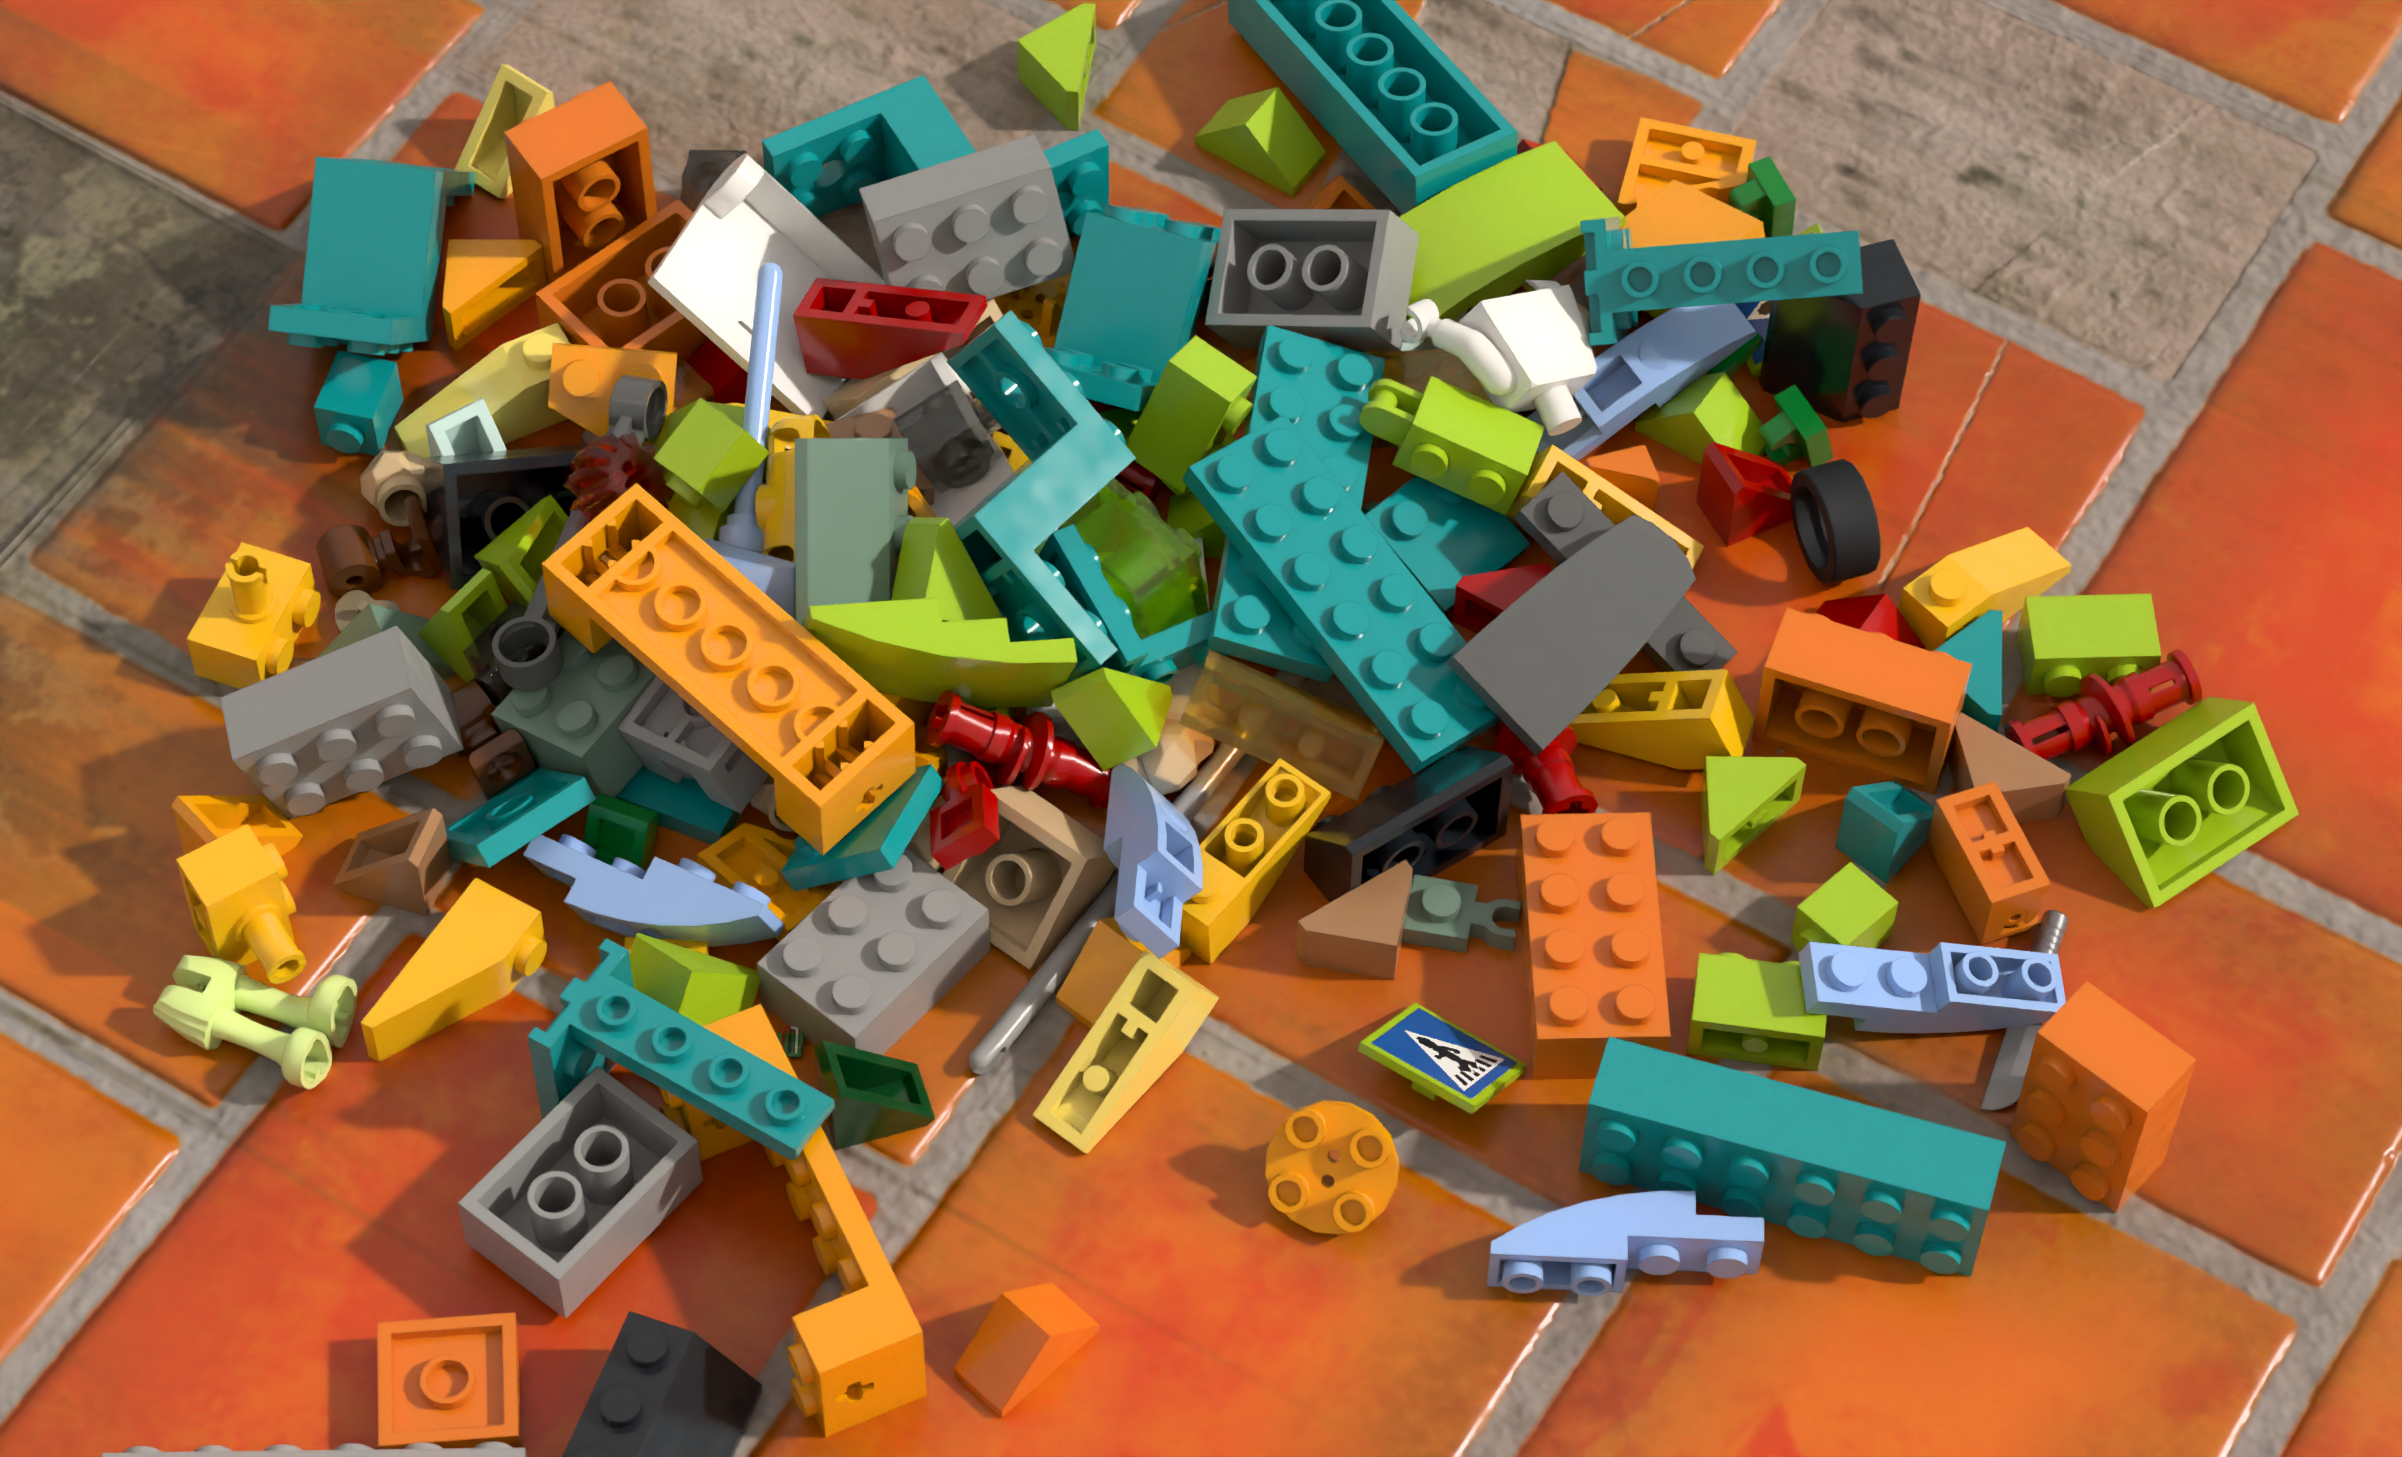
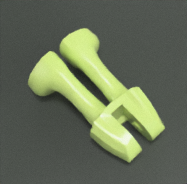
(215, 991)

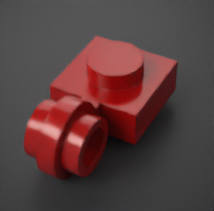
(969, 817)

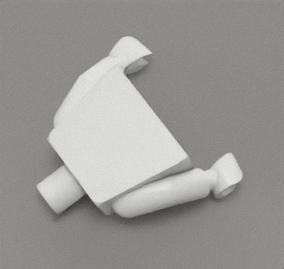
(1520, 347)

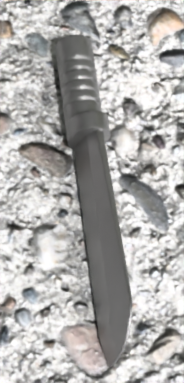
(2017, 1044)

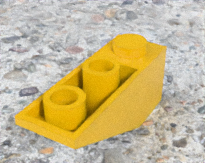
(1248, 856)

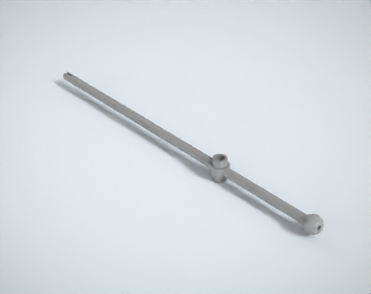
(1063, 957)

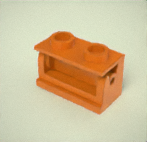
(1987, 862)

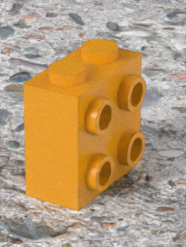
(1687, 216)

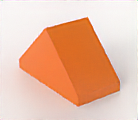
(1022, 1344)

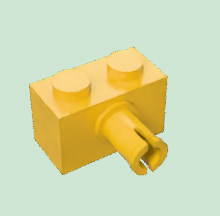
(253, 618)
(242, 903)

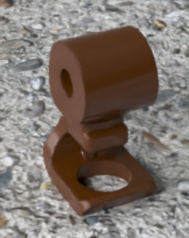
(357, 560)
(490, 756)

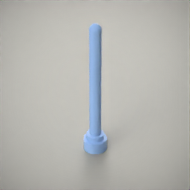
(742, 526)

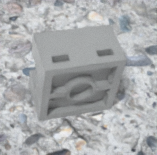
(682, 743)

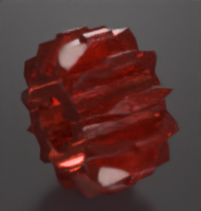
(612, 468)

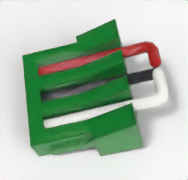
(791, 1043)

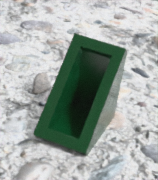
(871, 1094)

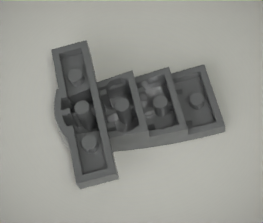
(1586, 618)

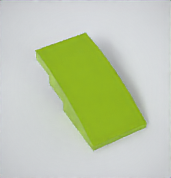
(1503, 229)
(916, 656)

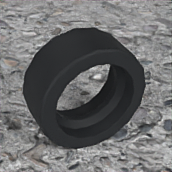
(1835, 521)

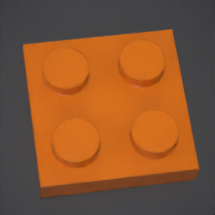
(449, 1381)

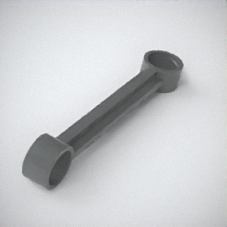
(635, 407)

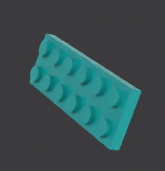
(1322, 395)
(1343, 589)

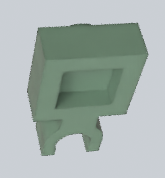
(1447, 914)

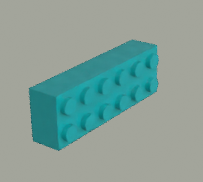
(1379, 91)
(1791, 1156)

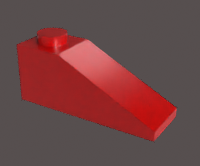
(873, 328)

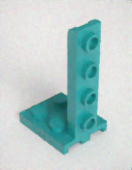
(1708, 273)
(1150, 658)
(614, 1023)

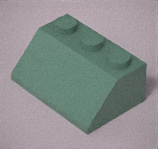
(849, 518)

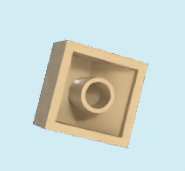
(1034, 876)

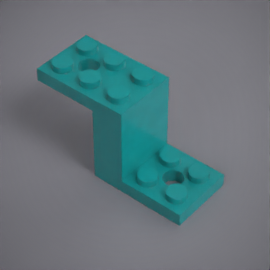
(905, 133)
(371, 255)
(1132, 301)
(1068, 463)

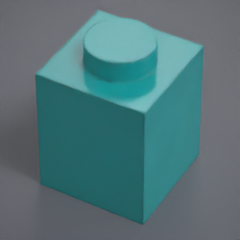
(358, 403)

